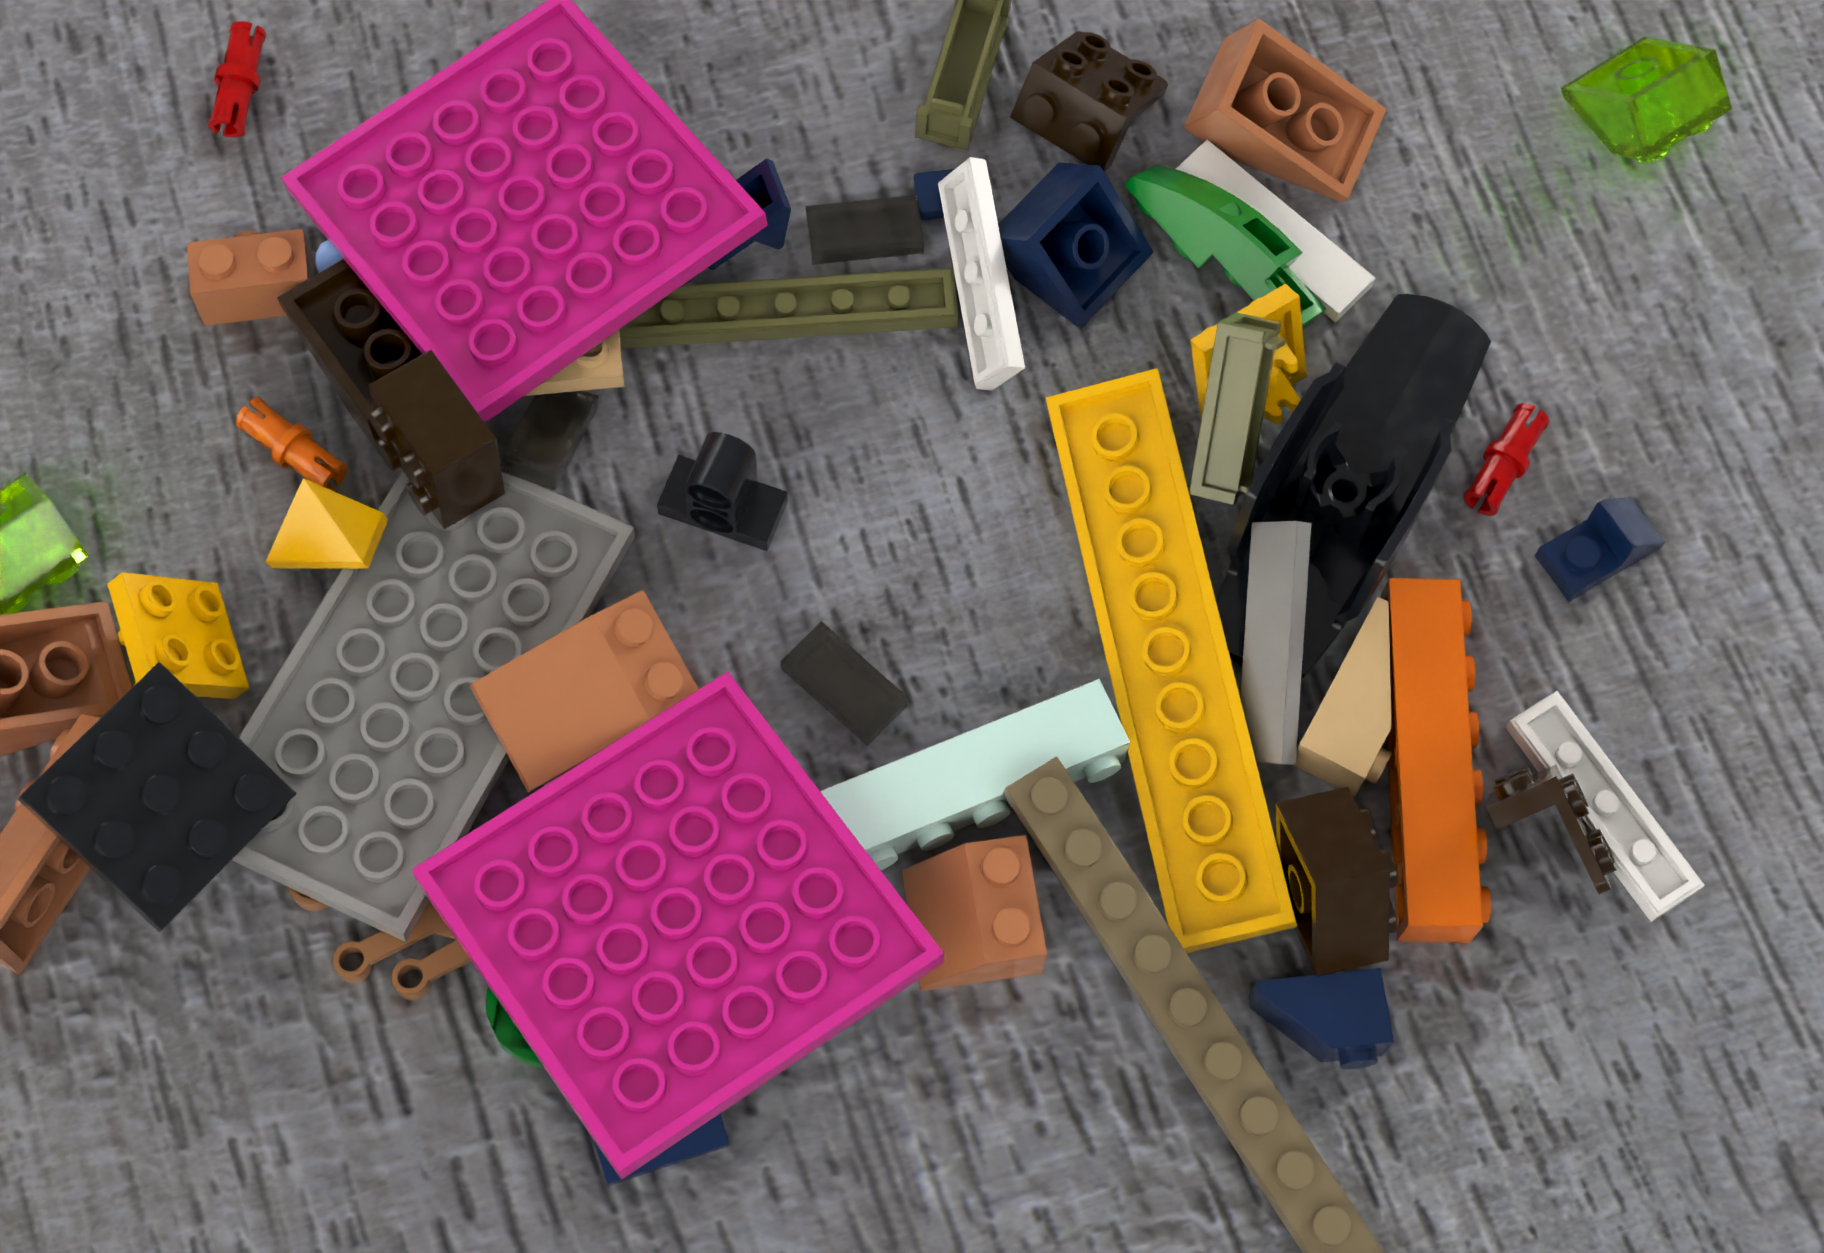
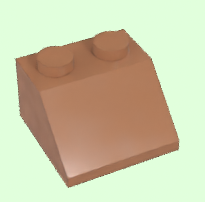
(979, 911)

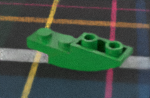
(1217, 225)

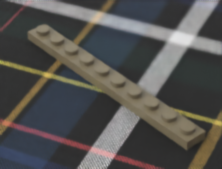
(1187, 1014)

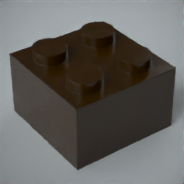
(435, 440)
(1336, 880)

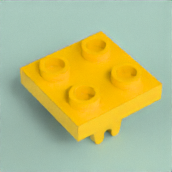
(1288, 361)
(180, 627)

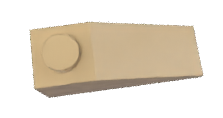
(1355, 714)

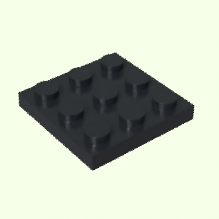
(157, 796)

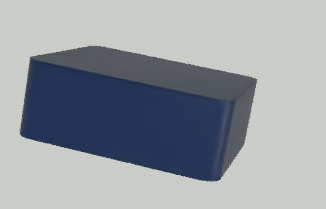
(928, 193)

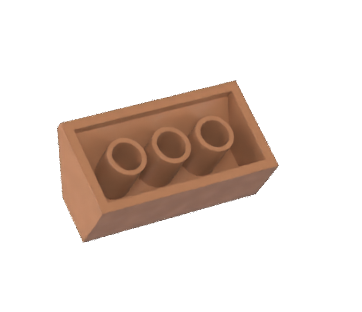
(35, 871)

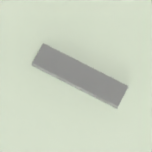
(1275, 638)

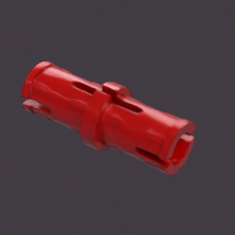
(237, 79)
(1506, 459)

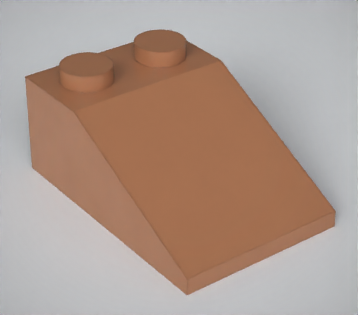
(1285, 112)
(55, 670)
(583, 689)

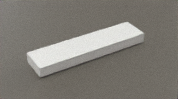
(1322, 266)
(981, 274)
(1642, 851)

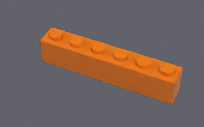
(1431, 765)

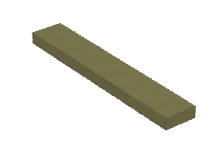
(797, 308)

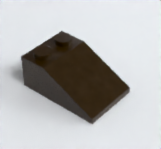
(348, 336)

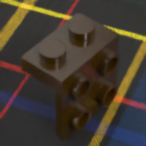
(1086, 97)
(1525, 794)

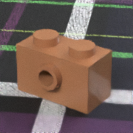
(246, 273)

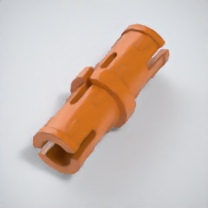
(291, 444)

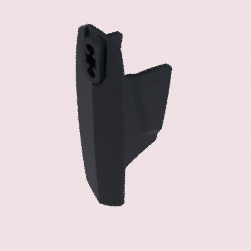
(1359, 463)

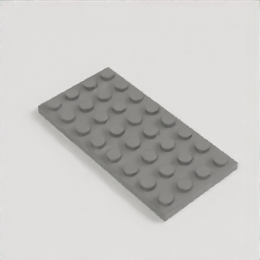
(378, 697)

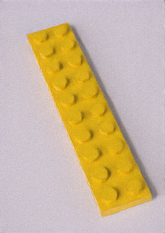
(1169, 664)

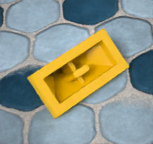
(326, 532)

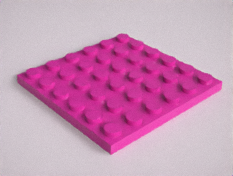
(524, 204)
(676, 922)

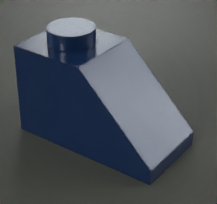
(1330, 1014)

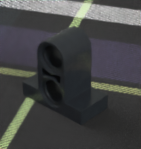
(723, 493)

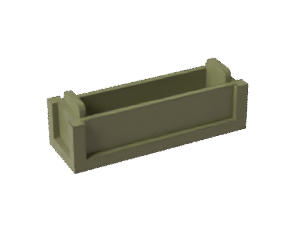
(962, 72)
(1234, 406)

